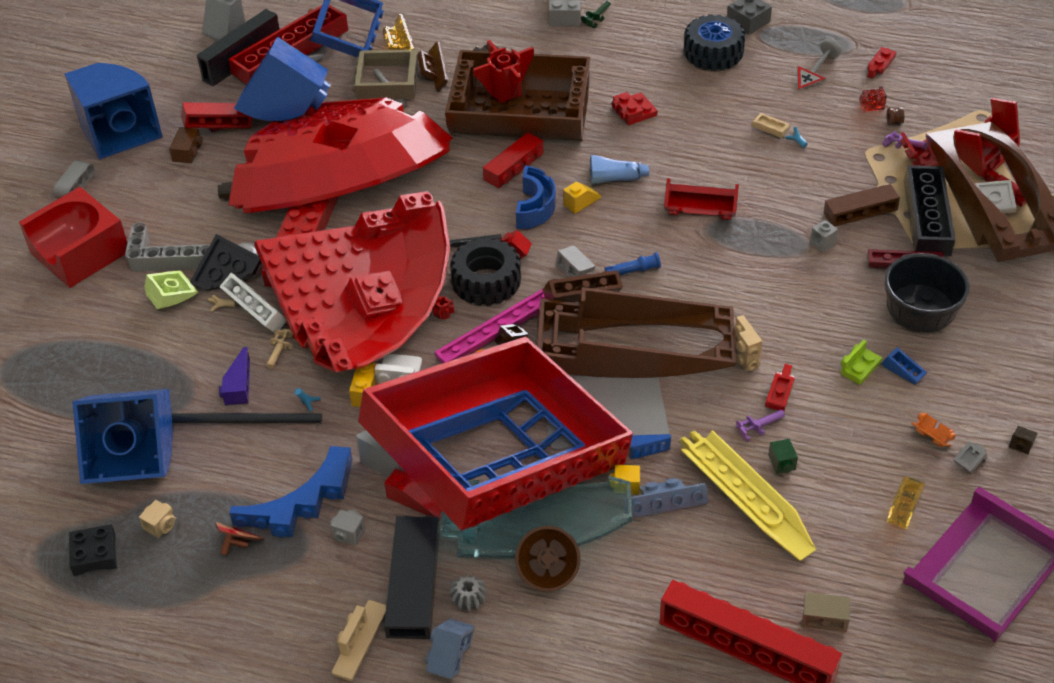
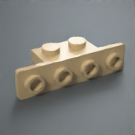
(357, 638)

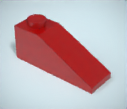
(405, 490)

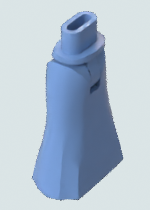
(609, 170)

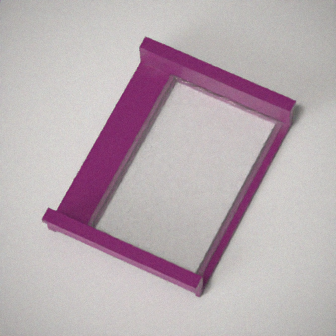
(986, 564)

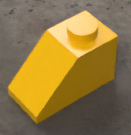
(579, 196)

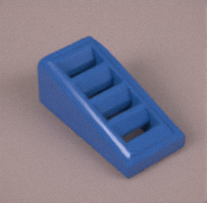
(898, 357)
(649, 444)

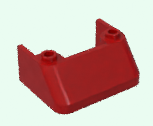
(980, 154)
(701, 200)

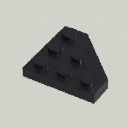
(221, 260)

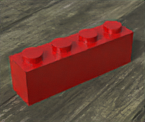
(213, 116)
(512, 160)

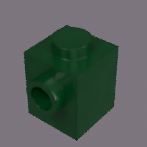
(783, 456)

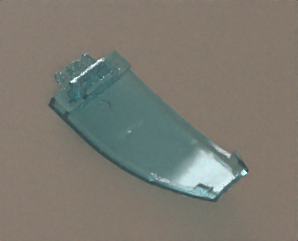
(581, 510)

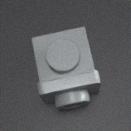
(971, 456)

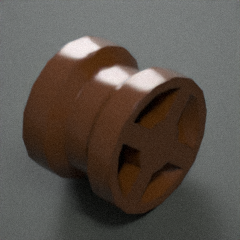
(895, 116)

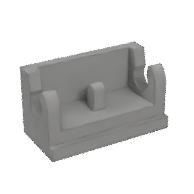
(573, 262)

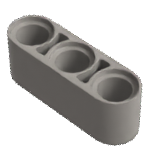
(76, 176)

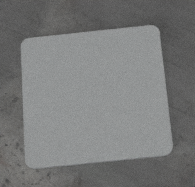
(631, 400)

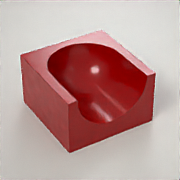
(74, 236)

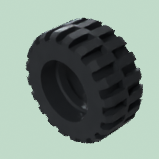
(485, 287)

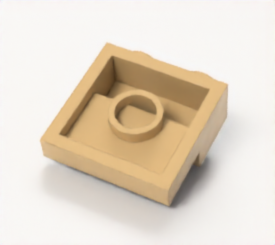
(747, 345)

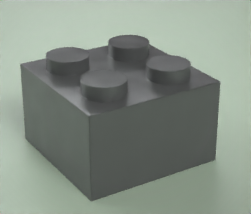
(750, 14)

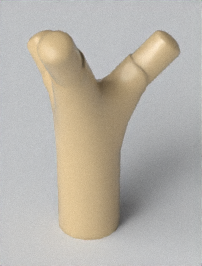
(221, 302)

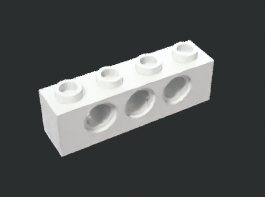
(253, 303)

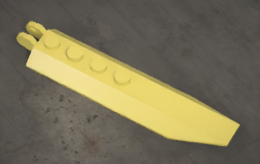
(749, 492)

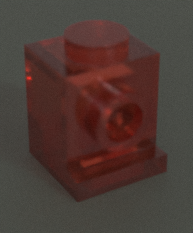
(873, 99)

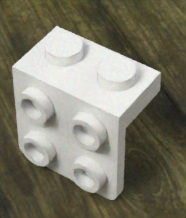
(396, 366)

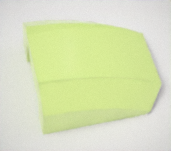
(168, 288)

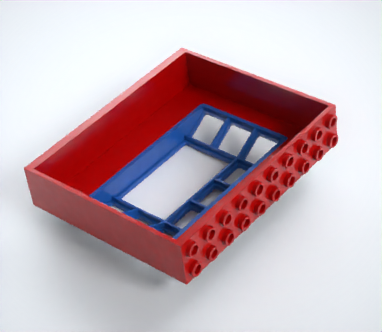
(483, 388)

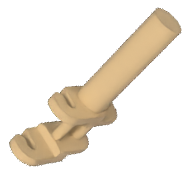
(279, 345)

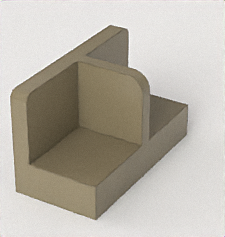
(826, 612)

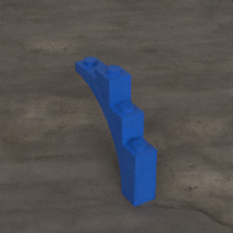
(304, 502)

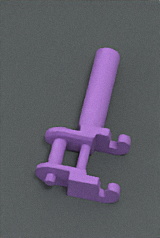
(892, 137)
(757, 424)

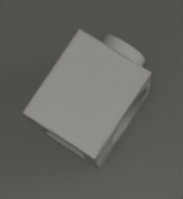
(824, 236)

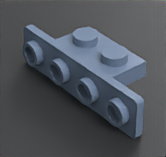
(668, 497)

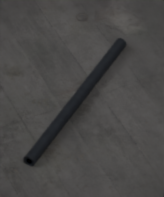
(247, 417)

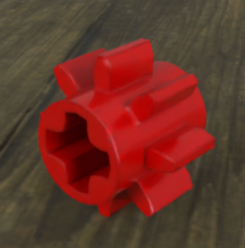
(443, 308)

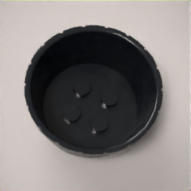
(925, 291)

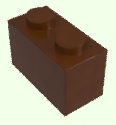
(185, 145)

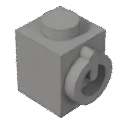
(347, 526)

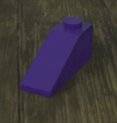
(236, 380)

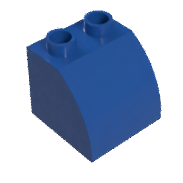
(283, 85)
(113, 107)
(123, 435)

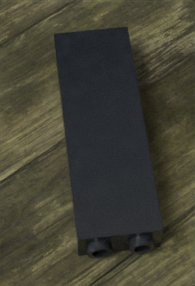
(214, 60)
(412, 578)

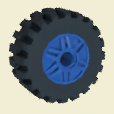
(714, 42)

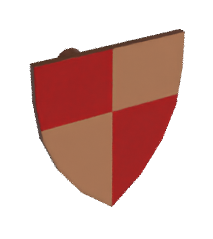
(231, 540)

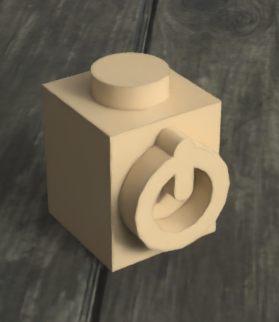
(157, 518)

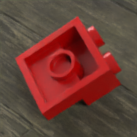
(633, 107)

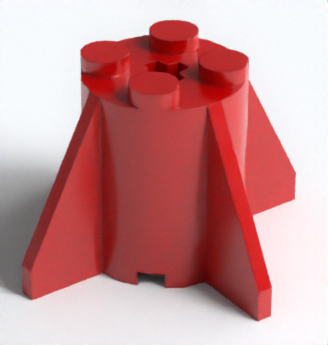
(504, 71)

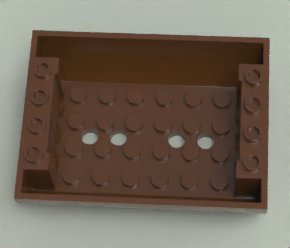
(549, 87)

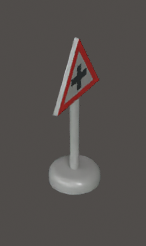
(806, 78)

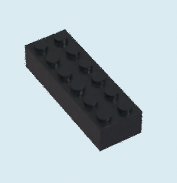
(929, 209)

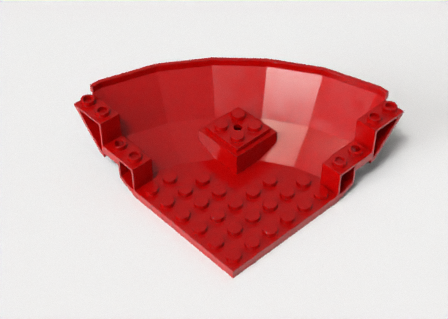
(333, 153)
(332, 277)

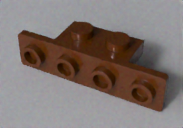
(433, 66)

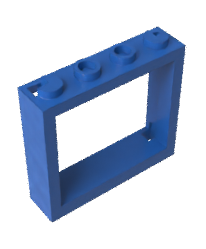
(343, 46)

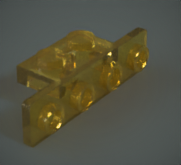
(398, 37)

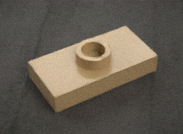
(771, 125)

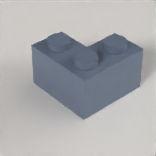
(447, 649)

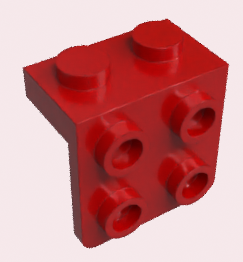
(921, 156)

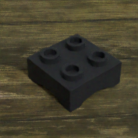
(92, 549)

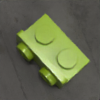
(860, 363)

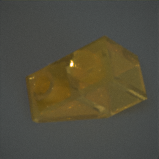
(905, 502)

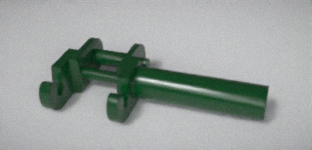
(590, 16)

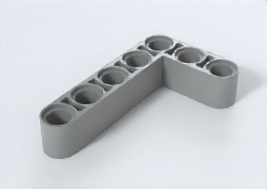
(159, 258)

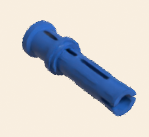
(641, 264)

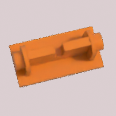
(940, 435)

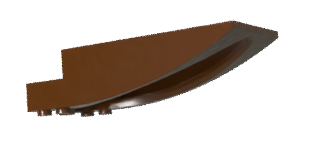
(982, 216)
(614, 309)

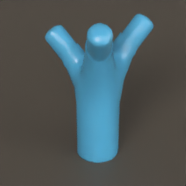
(798, 138)
(306, 398)

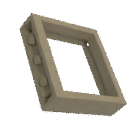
(388, 90)

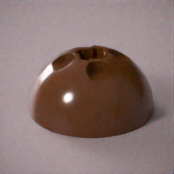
(563, 565)

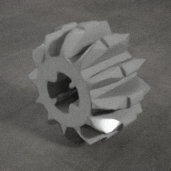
(468, 592)

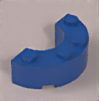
(541, 205)

